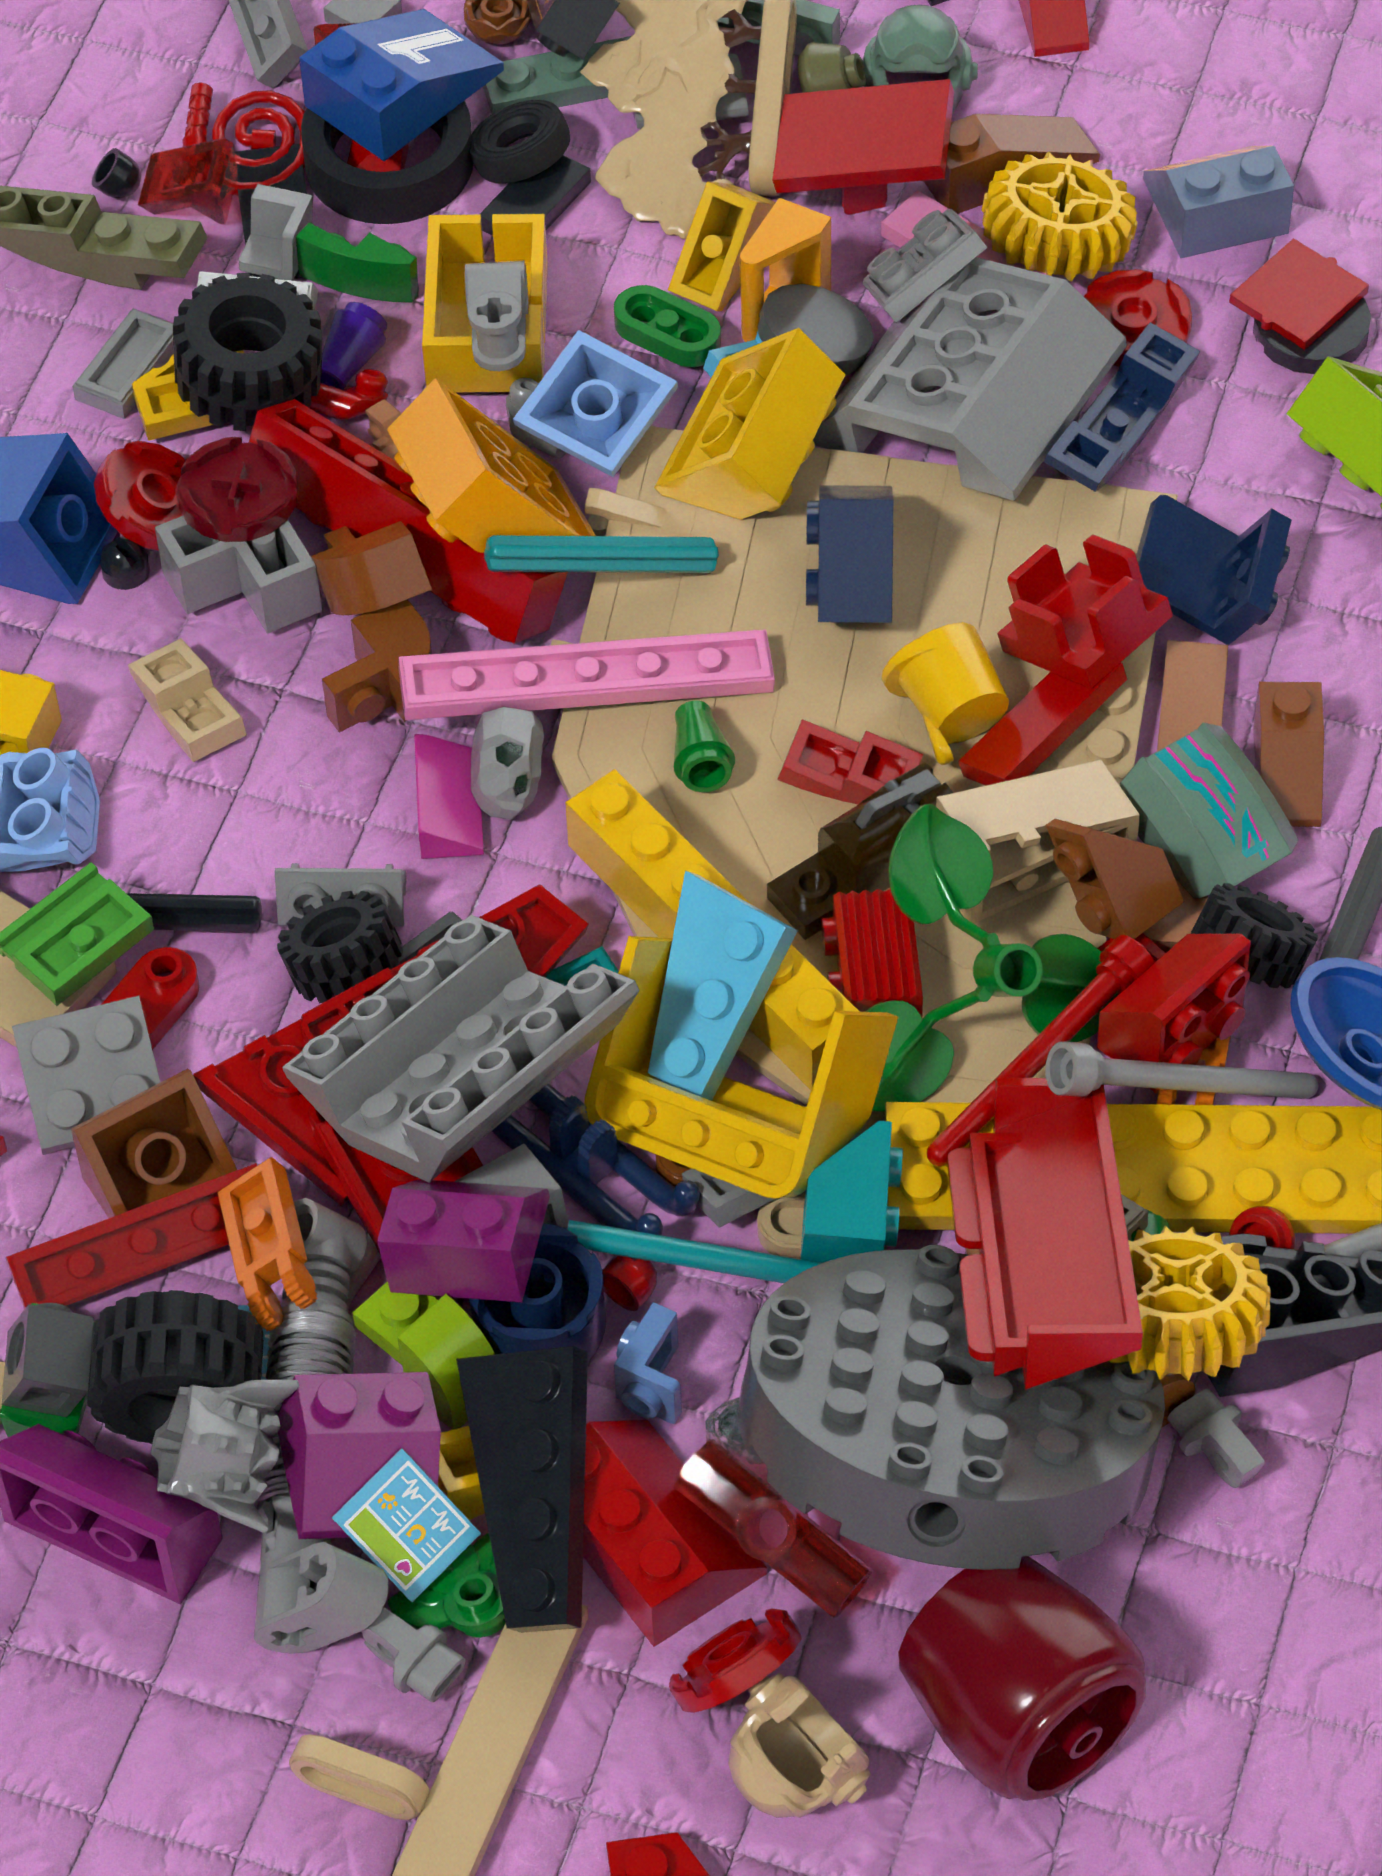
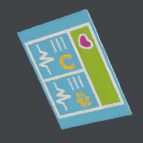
(406, 1525)

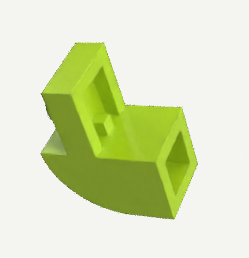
(425, 1338)

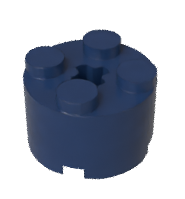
(559, 1305)

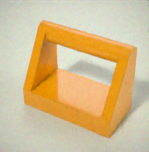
(796, 249)

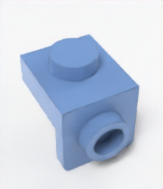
(642, 1358)

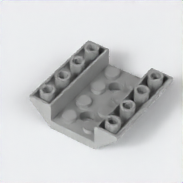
(1003, 376)
(452, 1047)

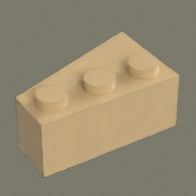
(1013, 821)

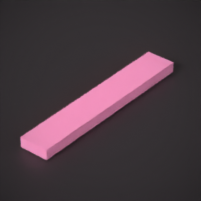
(586, 674)

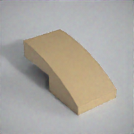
(186, 700)

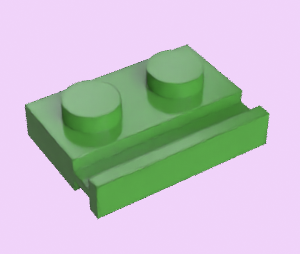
(74, 933)

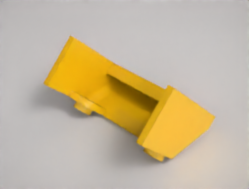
(743, 1131)

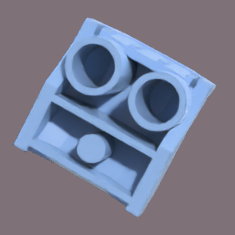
(46, 809)

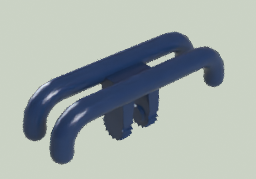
(586, 1154)

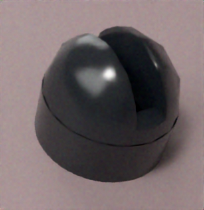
(116, 175)
(116, 568)

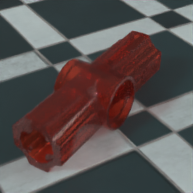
(737, 1502)

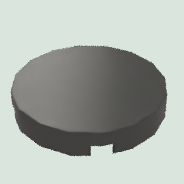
(824, 317)

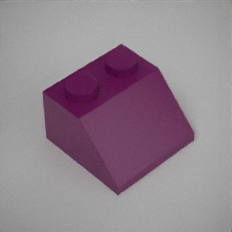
(461, 1238)
(344, 1431)

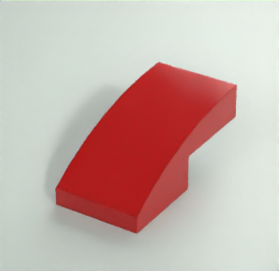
(842, 767)

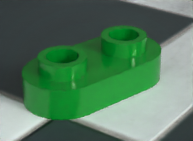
(673, 325)

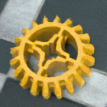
(1059, 216)
(1196, 1303)

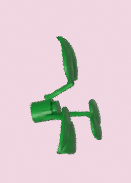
(934, 873)

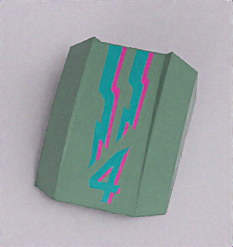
(1208, 811)

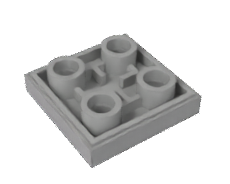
(935, 254)

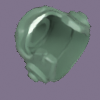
(920, 42)

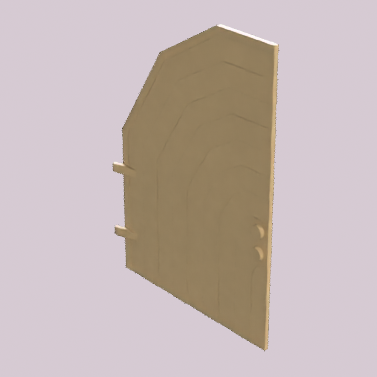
(947, 569)

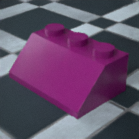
(105, 1510)

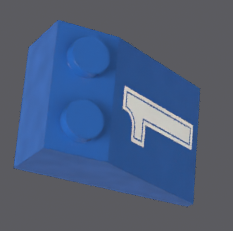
(393, 77)

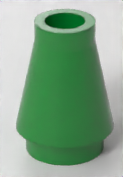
(701, 751)

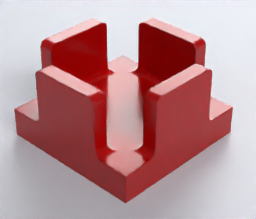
(1084, 618)

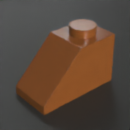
(1291, 747)

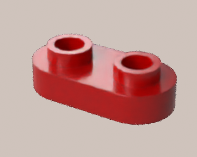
(161, 997)

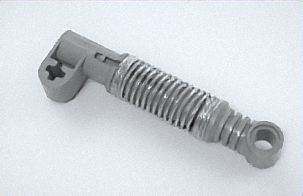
(307, 1586)

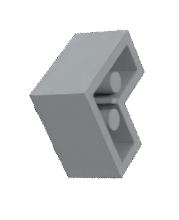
(269, 571)

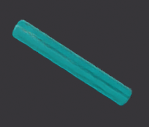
(600, 554)

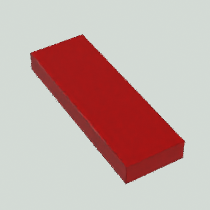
(1036, 727)

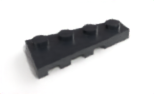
(530, 1466)

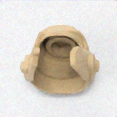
(793, 1752)

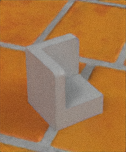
(275, 222)

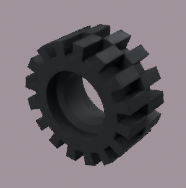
(1277, 937)
(339, 945)

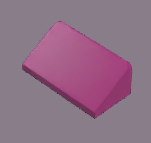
(445, 806)

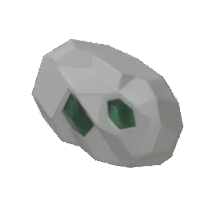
(506, 761)

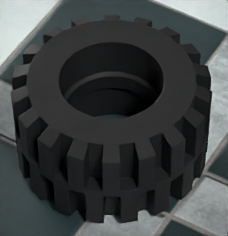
(239, 317)
(161, 1343)

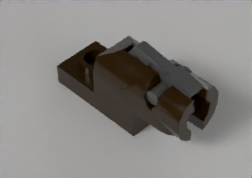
(852, 851)

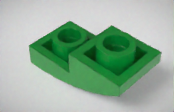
(367, 271)

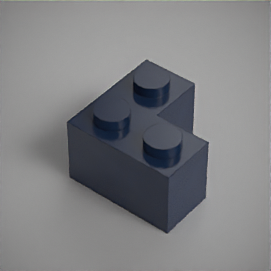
(854, 553)

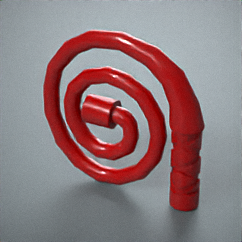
(198, 120)

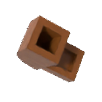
(370, 569)
(373, 681)

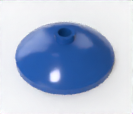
(1340, 1024)

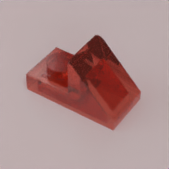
(192, 177)

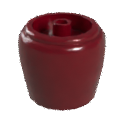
(1023, 1677)

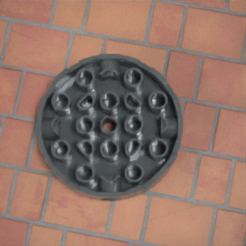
(894, 1430)

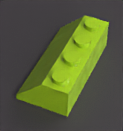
(1344, 417)

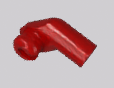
(352, 401)

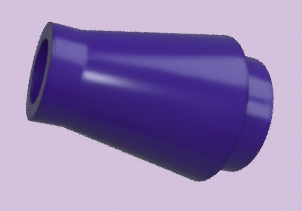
(351, 343)

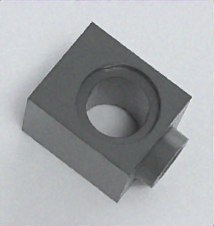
(47, 1359)

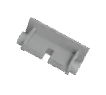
(306, 886)

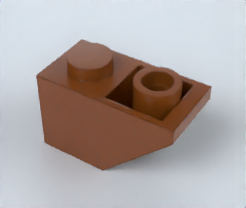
(1116, 880)

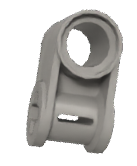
(497, 312)

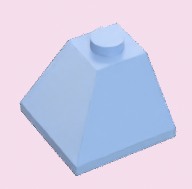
(595, 403)

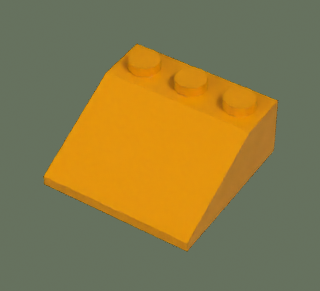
(479, 474)

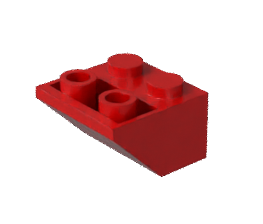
(1179, 1002)

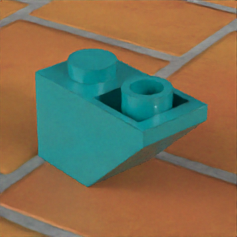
(849, 1198)

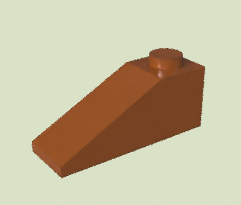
(988, 141)

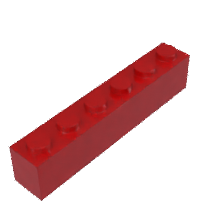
(365, 490)

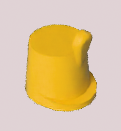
(949, 684)

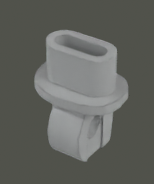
(1212, 1429)
(417, 1656)

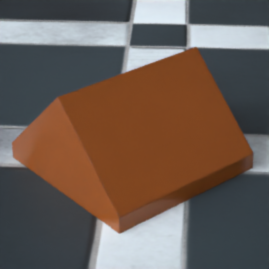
(151, 1146)

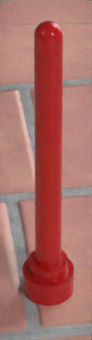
(1119, 967)

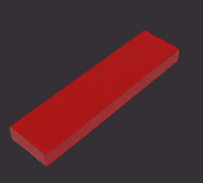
(123, 1246)

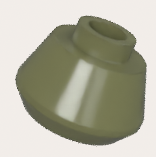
(829, 68)

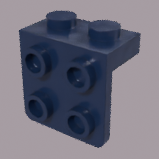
(1209, 572)

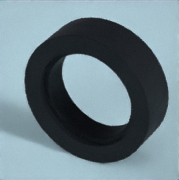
(390, 195)

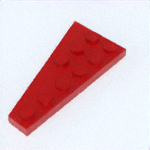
(266, 1102)

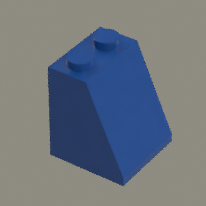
(49, 517)

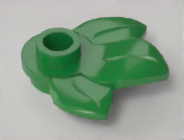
(460, 1596)

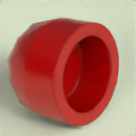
(629, 1281)

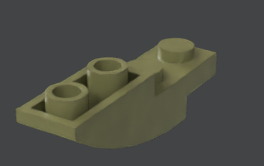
(79, 239)

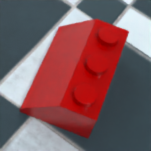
(648, 1539)

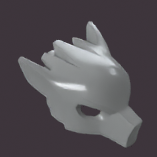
(222, 1446)

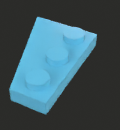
(713, 984)

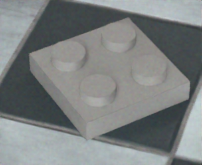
(83, 1066)

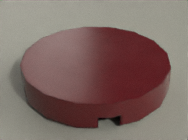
(237, 489)

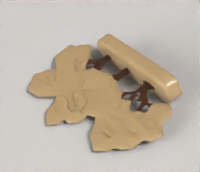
(674, 78)

